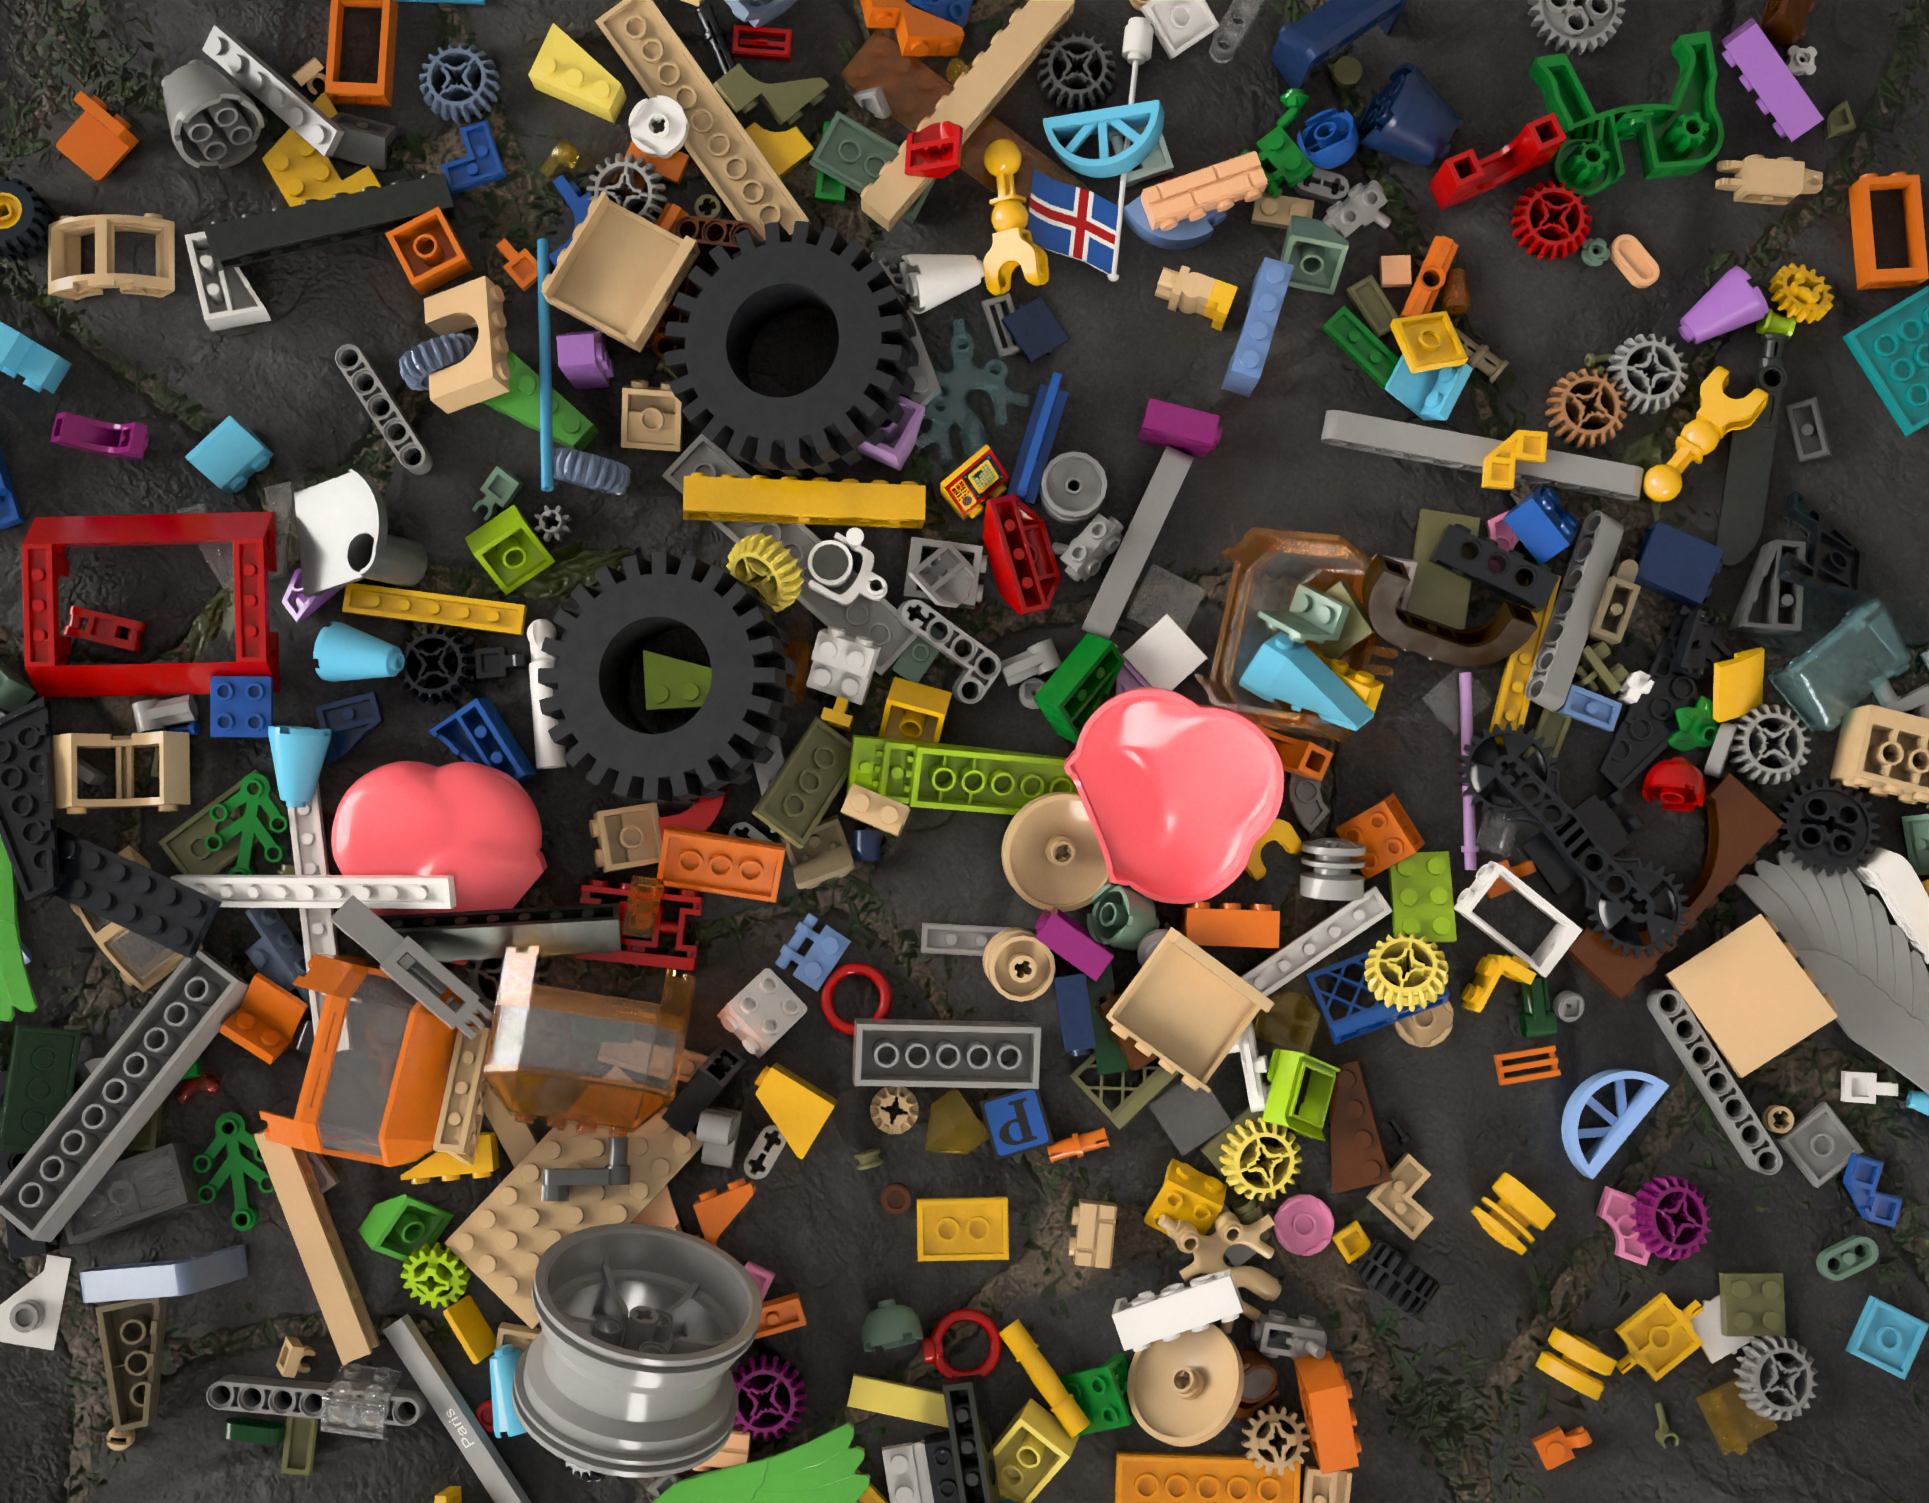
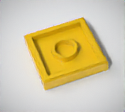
(1428, 342)

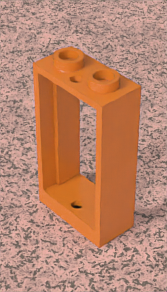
(362, 93)
(1863, 239)

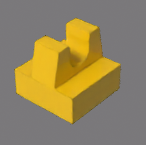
(838, 716)

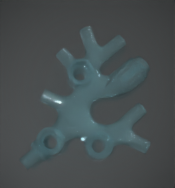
(958, 383)

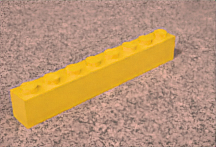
(803, 501)

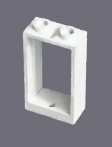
(1553, 945)

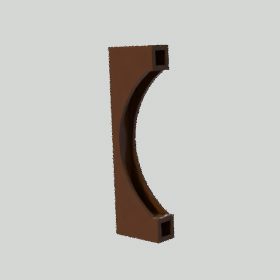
(1737, 831)

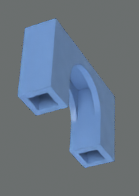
(1259, 326)

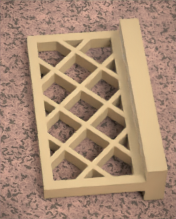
(464, 1098)

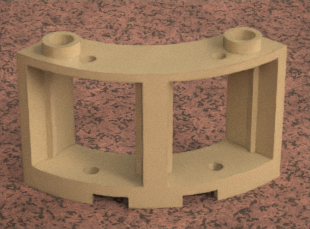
(65, 256)
(173, 770)

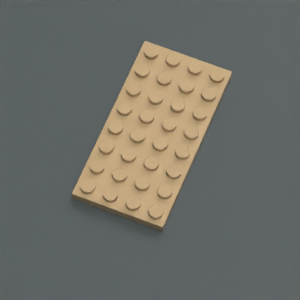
(515, 1228)

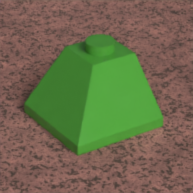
(403, 1225)

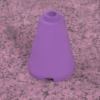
(1724, 308)

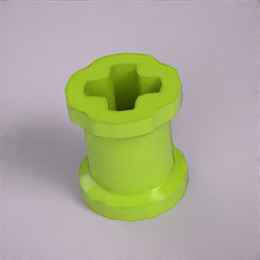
(1776, 324)

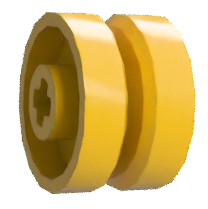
(1576, 1362)

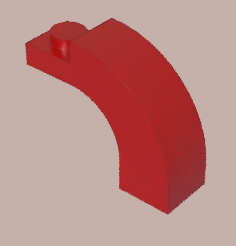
(699, 817)

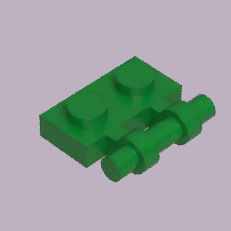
(1285, 158)

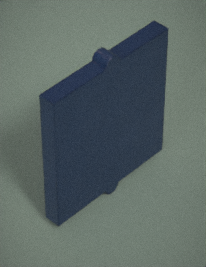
(1034, 330)

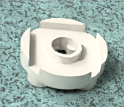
(655, 110)

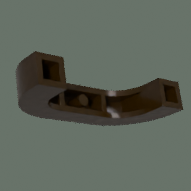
(1410, 632)

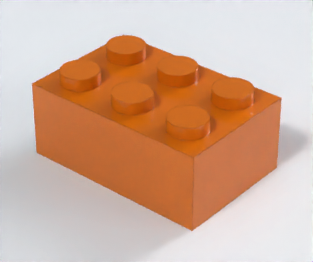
(1231, 925)
(1327, 1412)

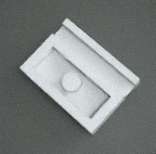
(907, 1473)

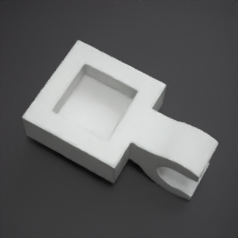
(1634, 686)
(1863, 1087)

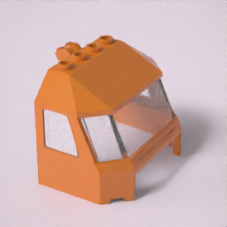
(372, 1068)

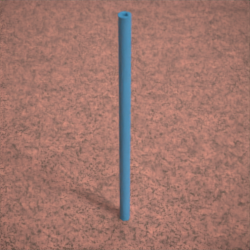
(545, 375)

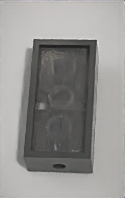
(136, 1193)

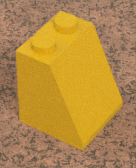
(794, 1106)

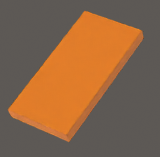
(721, 864)

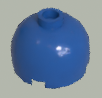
(1329, 139)

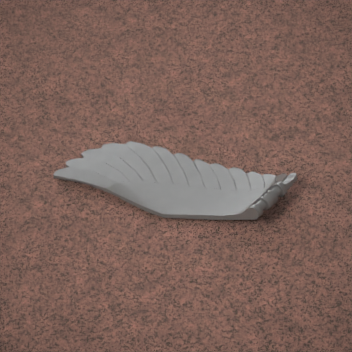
(1854, 956)

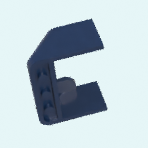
(1328, 31)

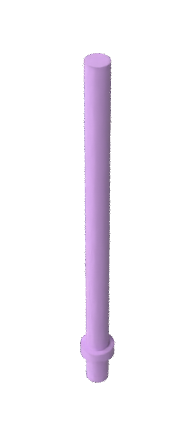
(1466, 725)

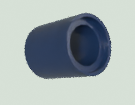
(867, 845)

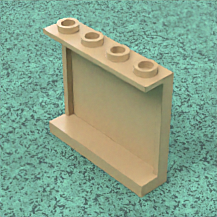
(619, 272)
(1752, 995)
(1186, 1009)

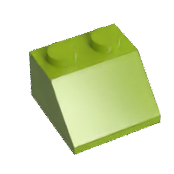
(509, 549)

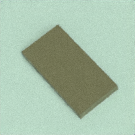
(1436, 591)
(806, 783)
(186, 843)

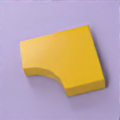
(781, 149)

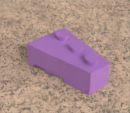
(585, 359)

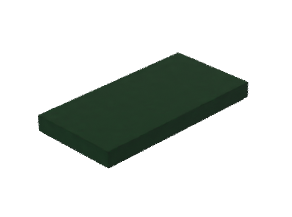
(37, 1083)

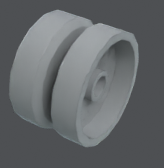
(1088, 480)

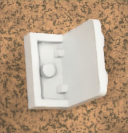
(762, 1012)

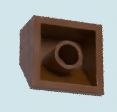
(1785, 21)

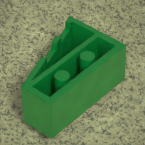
(1079, 685)

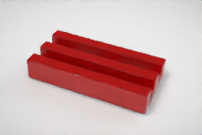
(765, 54)

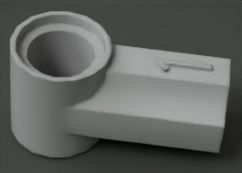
(1037, 660)
(157, 715)

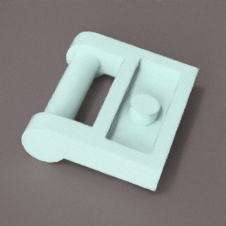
(1154, 165)

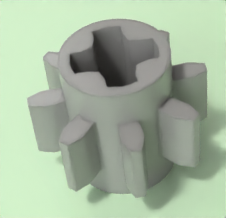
(551, 515)

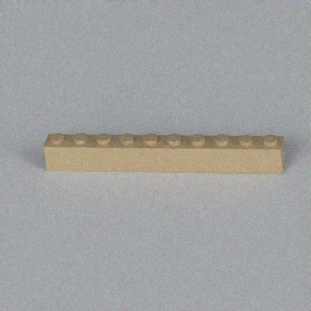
(971, 100)

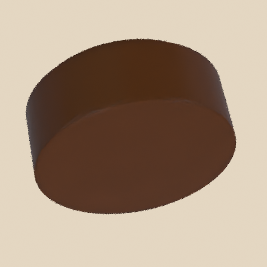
(896, 1199)

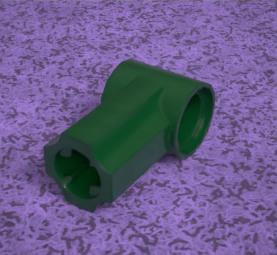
(1536, 1015)

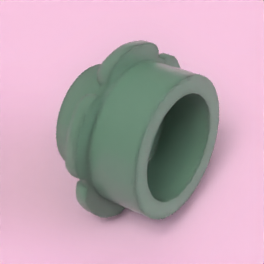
(1589, 257)

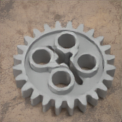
(1555, 22)

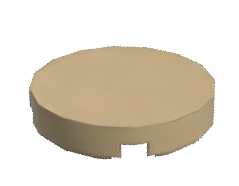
(1426, 1027)

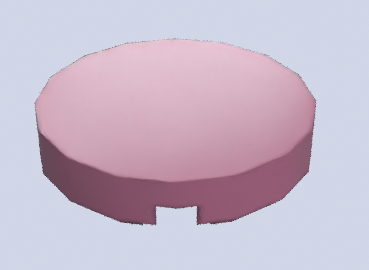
(1303, 1224)

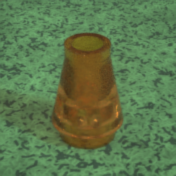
(1456, 293)

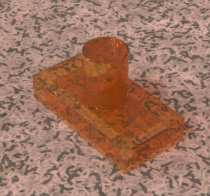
(642, 906)

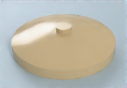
(1054, 853)
(1186, 1386)

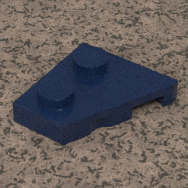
(350, 722)

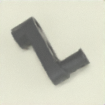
(557, 1181)

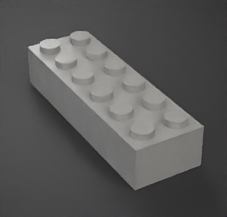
(946, 1053)

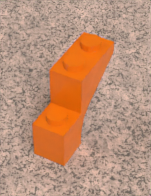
(916, 30)
(719, 1209)

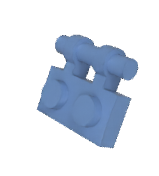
(820, 958)

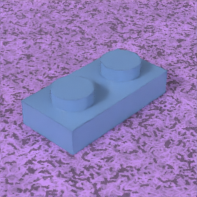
(1591, 708)

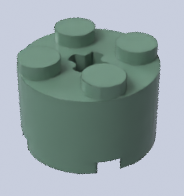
(1121, 917)

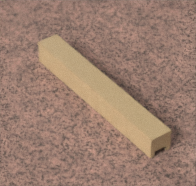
(319, 1249)

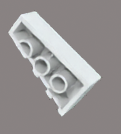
(1177, 1310)

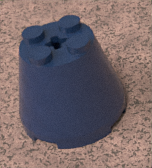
(1409, 119)

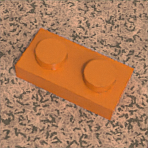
(781, 1315)

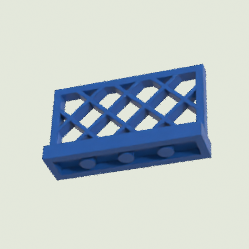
(1038, 441)
(1365, 1019)

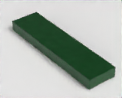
(1107, 1054)

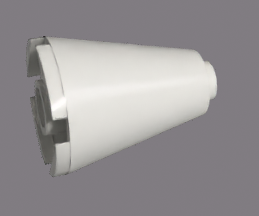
(938, 278)

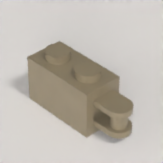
(1616, 604)

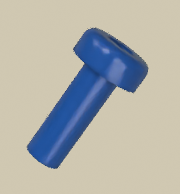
(193, 728)

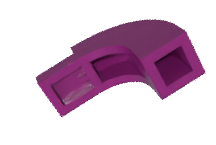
(100, 437)

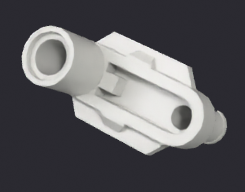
(1253, 1068)

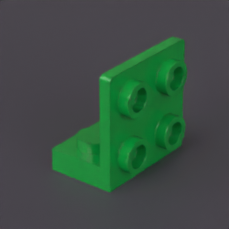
(1102, 1394)

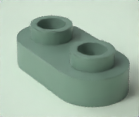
(1845, 1259)

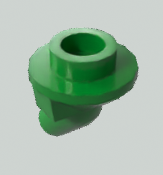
(1294, 101)

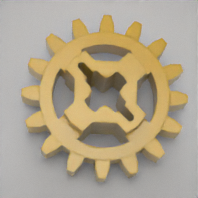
(1801, 293)

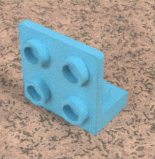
(1428, 392)

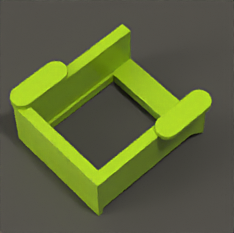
(1286, 1075)

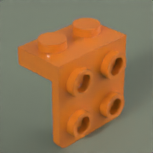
(97, 139)

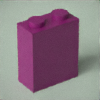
(1180, 428)

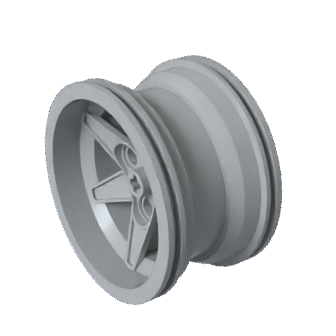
(635, 1349)

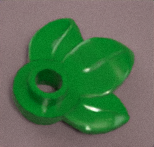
(1693, 726)

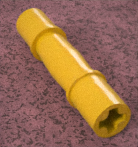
(1044, 1378)

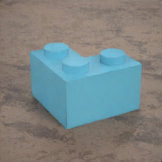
(30, 360)

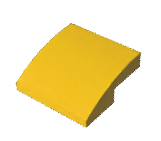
(1738, 684)

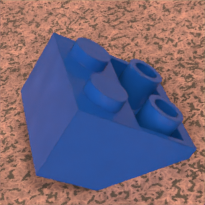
(1542, 523)

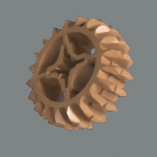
(1608, 417)

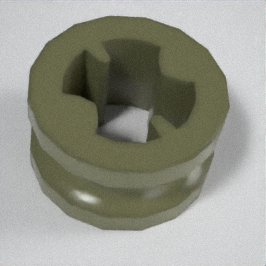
(700, 205)
(869, 1159)

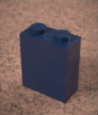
(1677, 564)
(1074, 1013)

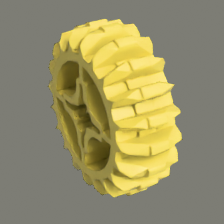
(766, 569)
(1392, 959)
(1283, 1154)

